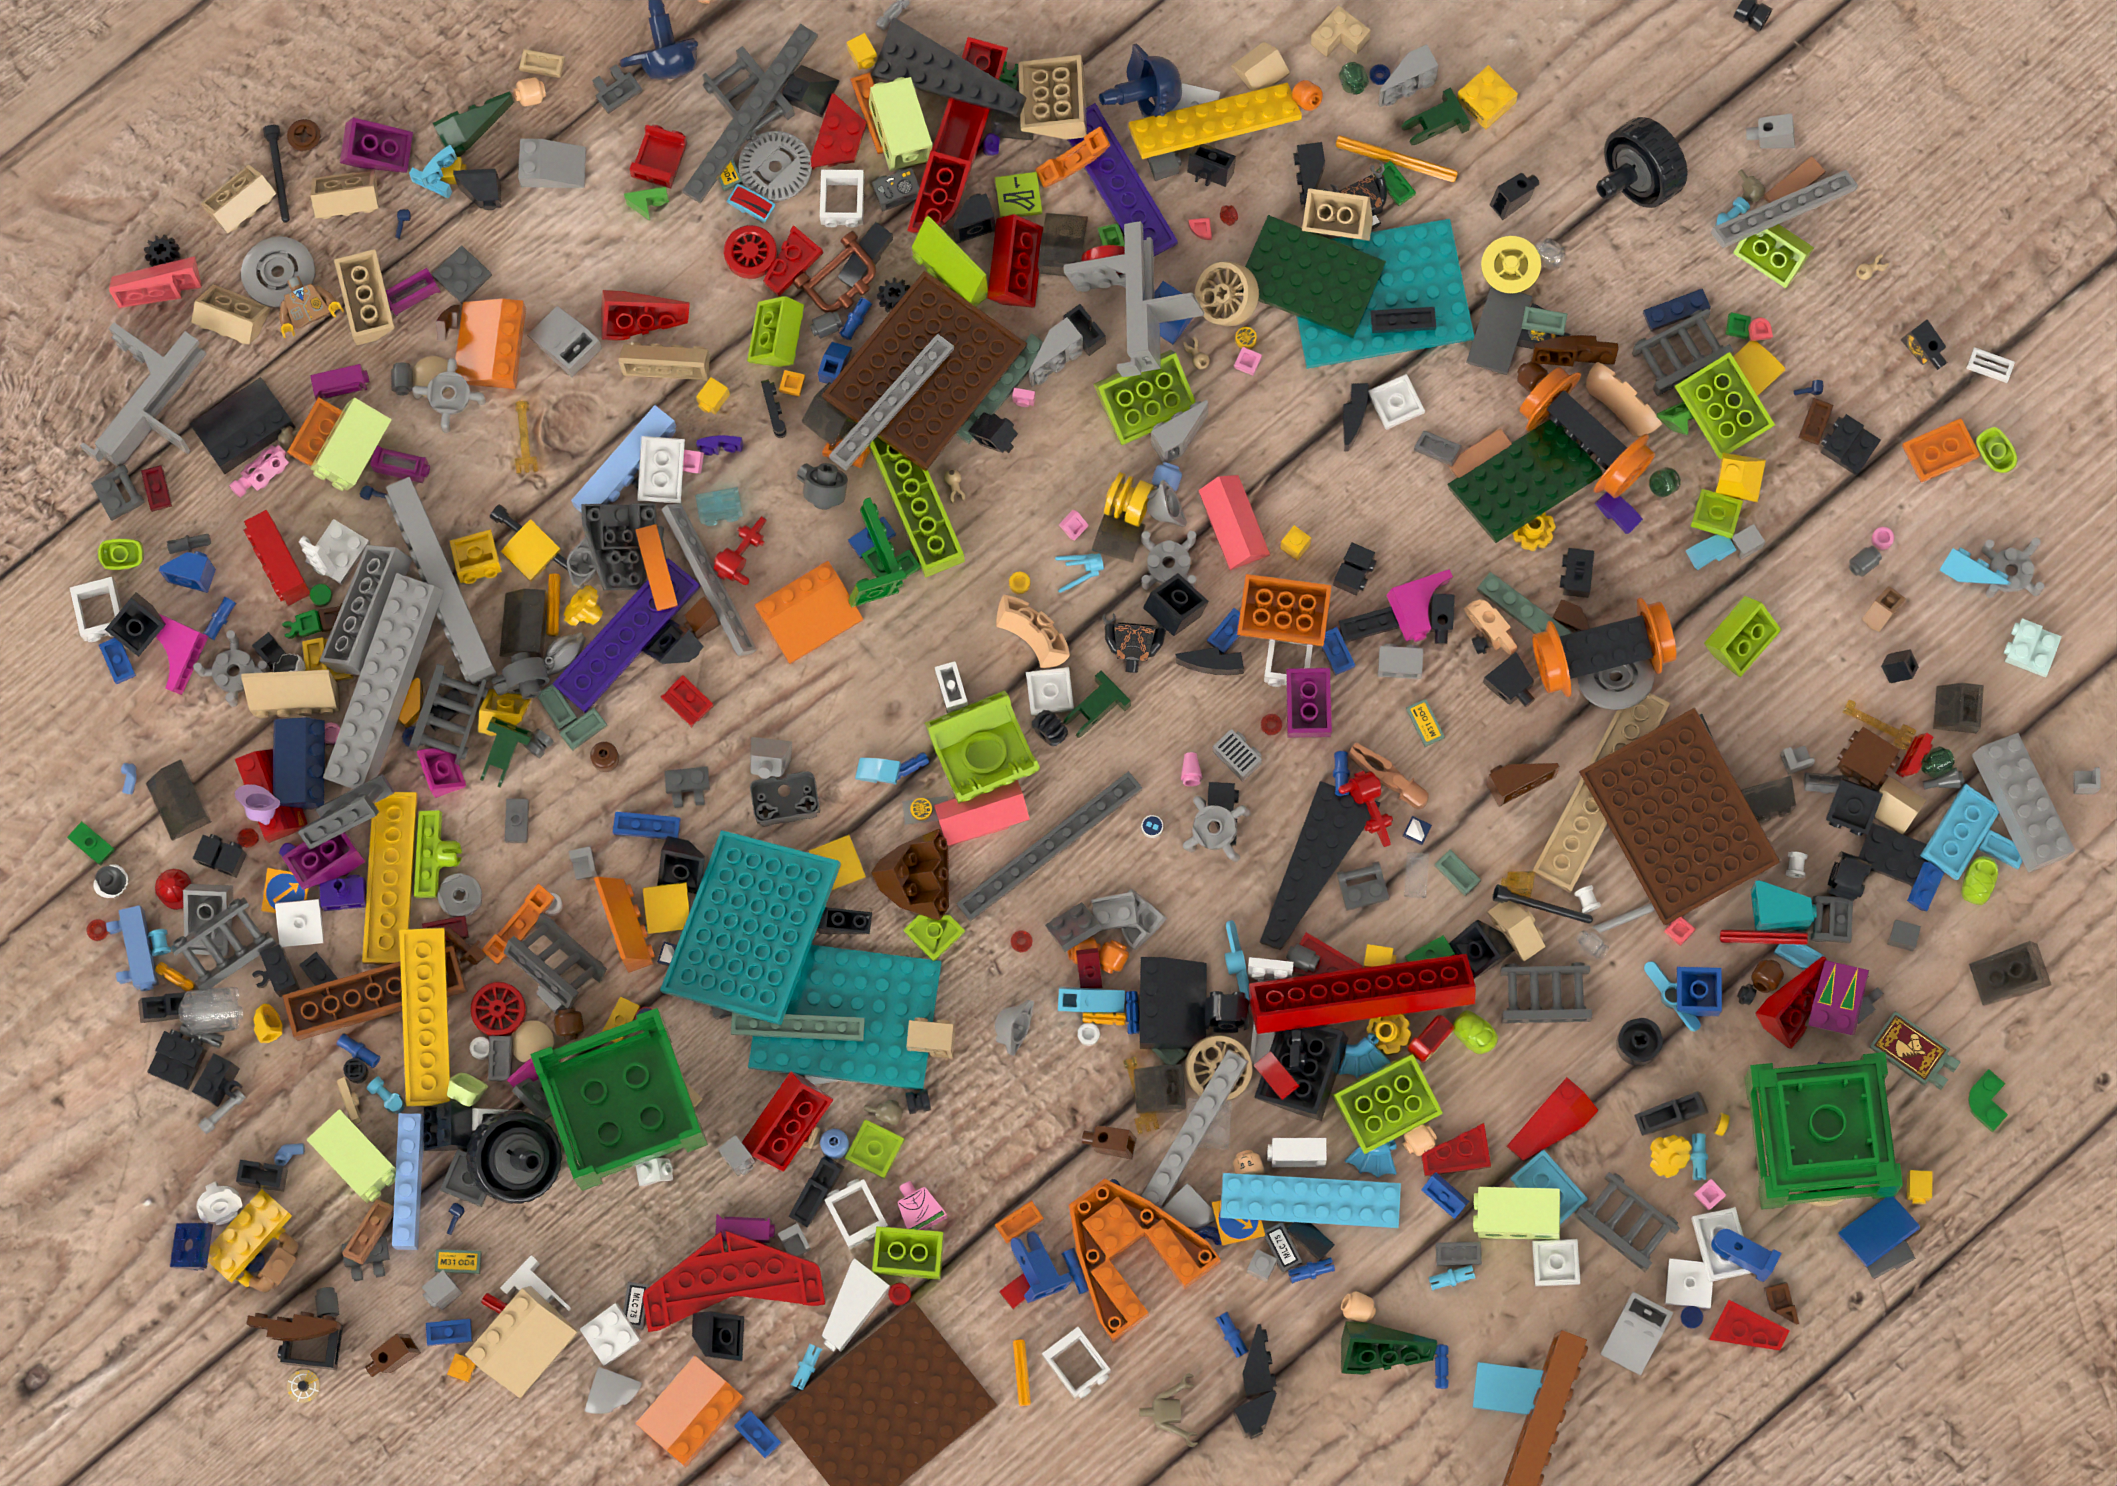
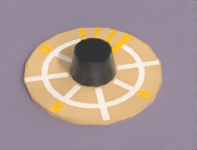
(303, 1386)

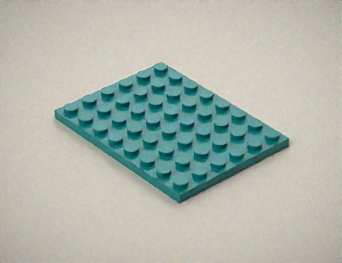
(1418, 273)
(750, 927)
(859, 985)

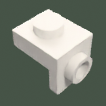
(654, 1171)

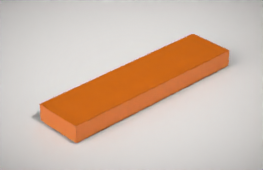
(861, 86)

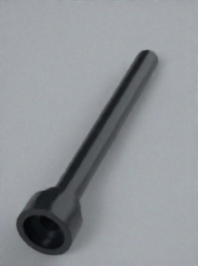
(272, 135)
(501, 515)
(1503, 894)

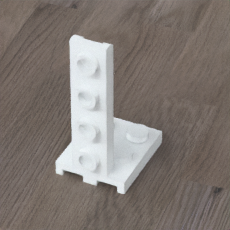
(335, 551)
(1264, 971)

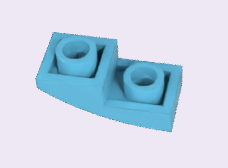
(432, 172)
(1710, 549)
(878, 770)

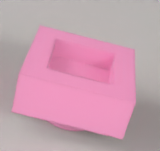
(1248, 361)
(1023, 397)
(693, 461)
(1073, 525)
(1710, 1194)

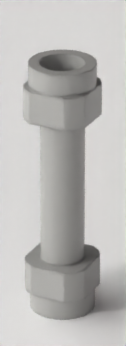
(207, 1125)

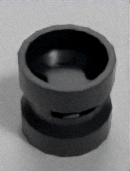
(355, 1070)
(918, 1101)

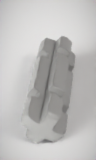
(892, 12)

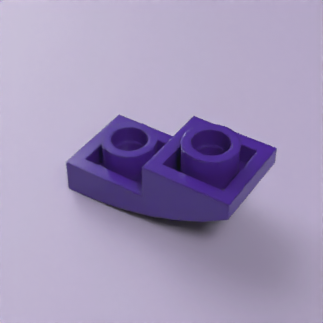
(712, 444)
(1619, 511)

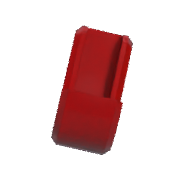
(1431, 1038)

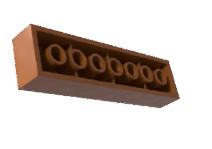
(357, 998)
(1541, 1423)

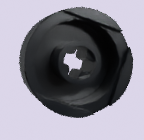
(1848, 876)
(1226, 1012)
(1651, 1044)

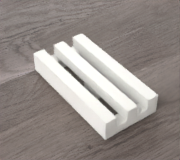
(1987, 372)

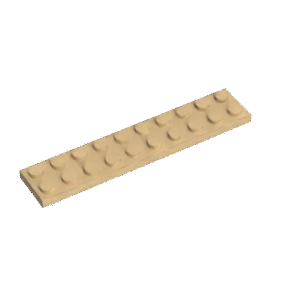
(1582, 819)

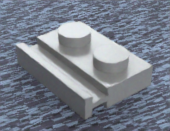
(1116, 911)

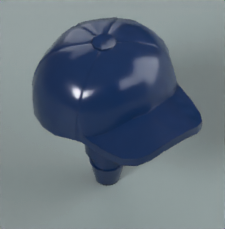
(669, 57)
(1147, 78)

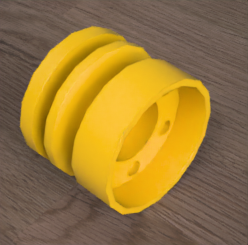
(1128, 499)

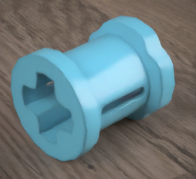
(159, 942)

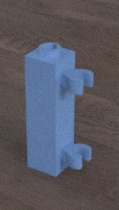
(138, 948)

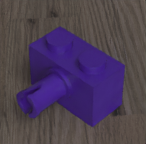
(343, 893)

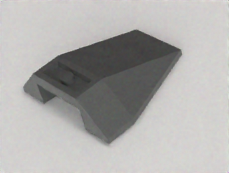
(615, 544)

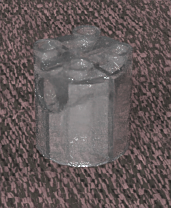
(211, 1010)

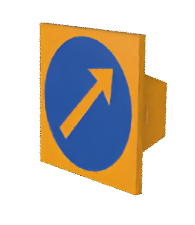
(281, 887)
(1236, 1230)

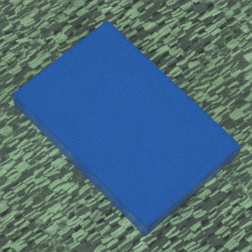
(1878, 1230)

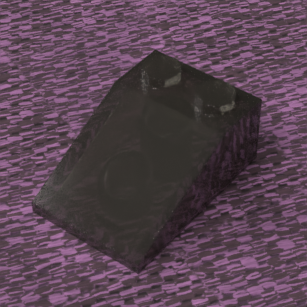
(1061, 242)
(2010, 973)

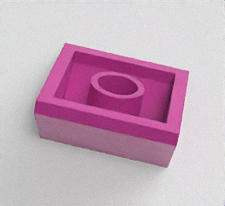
(440, 771)

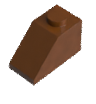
(701, 618)

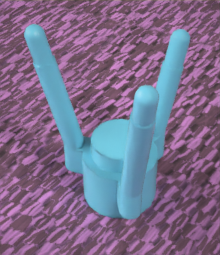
(1091, 562)

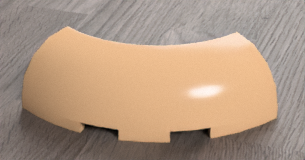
(1621, 400)
(1035, 629)

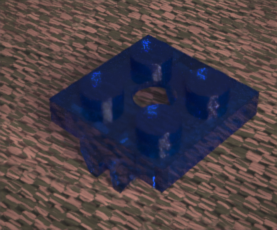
(197, 1257)

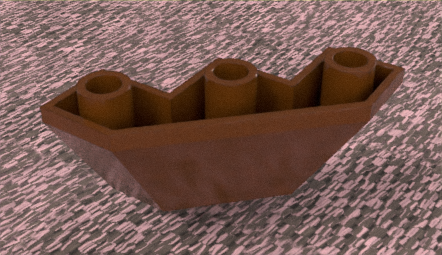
(917, 875)

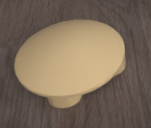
(427, 369)
(531, 1038)

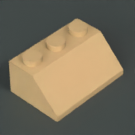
(344, 194)
(238, 199)
(1338, 214)
(230, 314)

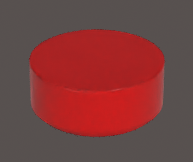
(899, 1294)

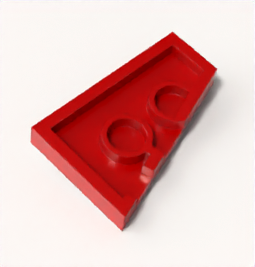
(793, 260)
(1330, 958)
(1459, 1154)
(1747, 1328)

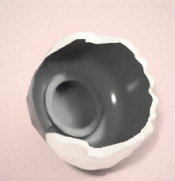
(289, 663)
(110, 881)

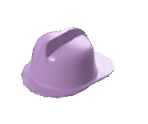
(257, 802)

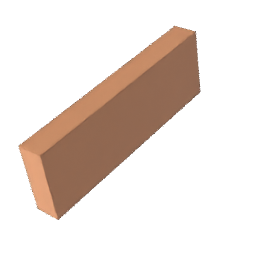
(1800, 178)
(1480, 453)
(369, 1231)

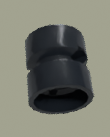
(1753, 13)

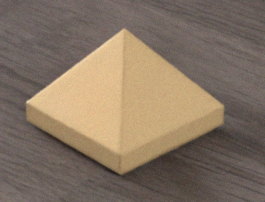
(813, 1139)

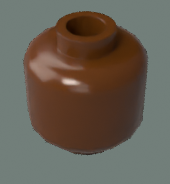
(1530, 375)
(609, 761)
(1767, 976)
(568, 1023)

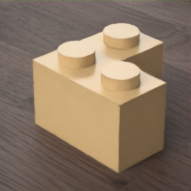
(1340, 28)
(1518, 928)
(931, 1037)

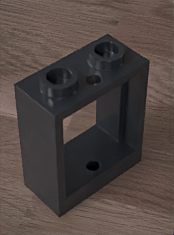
(332, 1353)

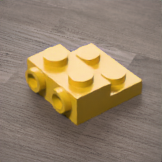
(475, 557)

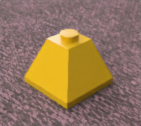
(1740, 477)
(505, 707)

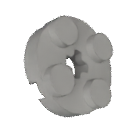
(449, 889)

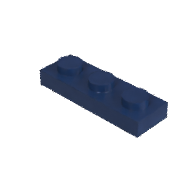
(1675, 309)

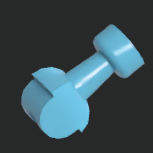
(1740, 206)
(392, 1101)

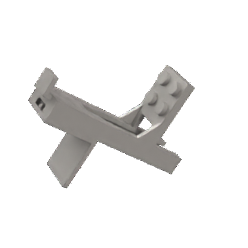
(1142, 308)
(140, 412)

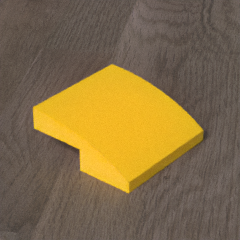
(1758, 366)
(530, 550)
(312, 653)
(843, 851)
(666, 907)

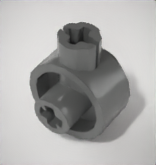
(823, 485)
(522, 676)

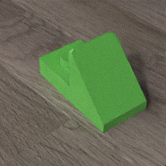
(641, 199)
(1111, 235)
(1676, 418)

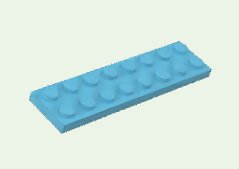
(1310, 1200)

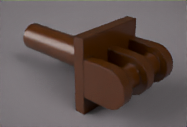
(472, 953)

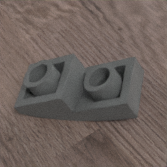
(1895, 1258)

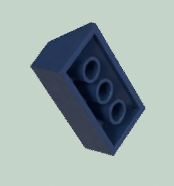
(299, 762)

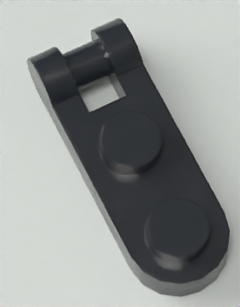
(773, 408)

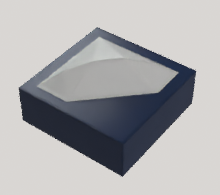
(1417, 830)
(666, 953)

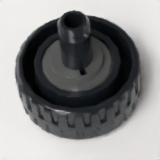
(1643, 164)
(514, 1157)

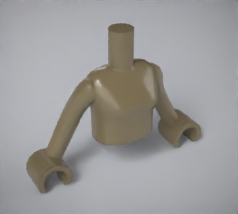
(1169, 1411)

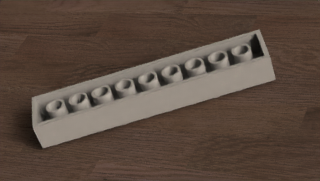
(436, 571)
(383, 682)

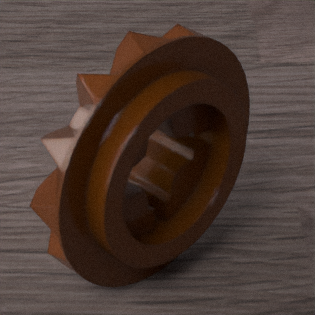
(297, 129)

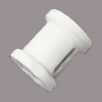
(1796, 864)
(1587, 899)

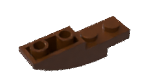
(1574, 348)
(302, 1327)

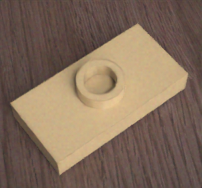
(542, 63)
(350, 1100)

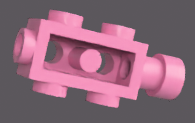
(263, 471)

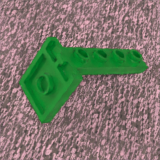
(887, 582)

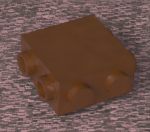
(1868, 758)

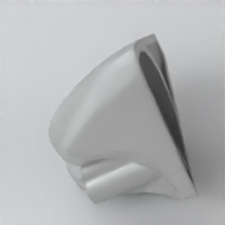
(1165, 505)
(581, 564)
(563, 652)
(1013, 1025)

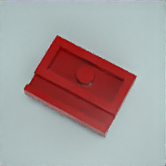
(687, 701)
(1912, 760)

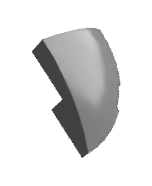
(1149, 921)
(1190, 1208)
(610, 1391)

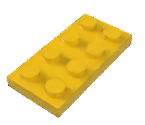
(247, 1235)

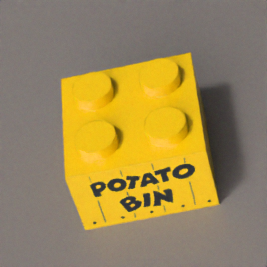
(1487, 97)

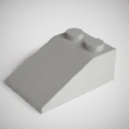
(551, 164)
(202, 904)

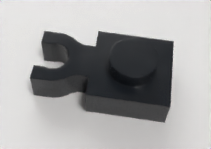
(1298, 1057)

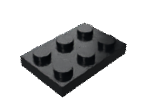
(1893, 854)

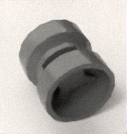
(534, 745)

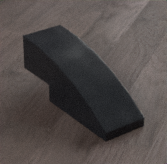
(874, 244)
(1354, 413)
(1211, 662)
(160, 1007)
(1671, 1113)
(816, 1191)

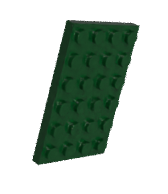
(1313, 276)
(1525, 480)

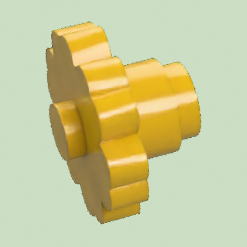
(1536, 533)
(583, 607)
(1391, 1032)
(1669, 1155)

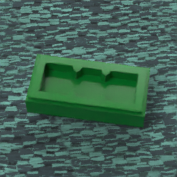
(1396, 184)
(90, 843)
(1434, 949)

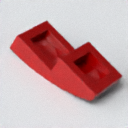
(1276, 1075)
(1015, 1291)

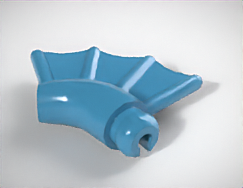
(1363, 1057)
(1376, 1161)

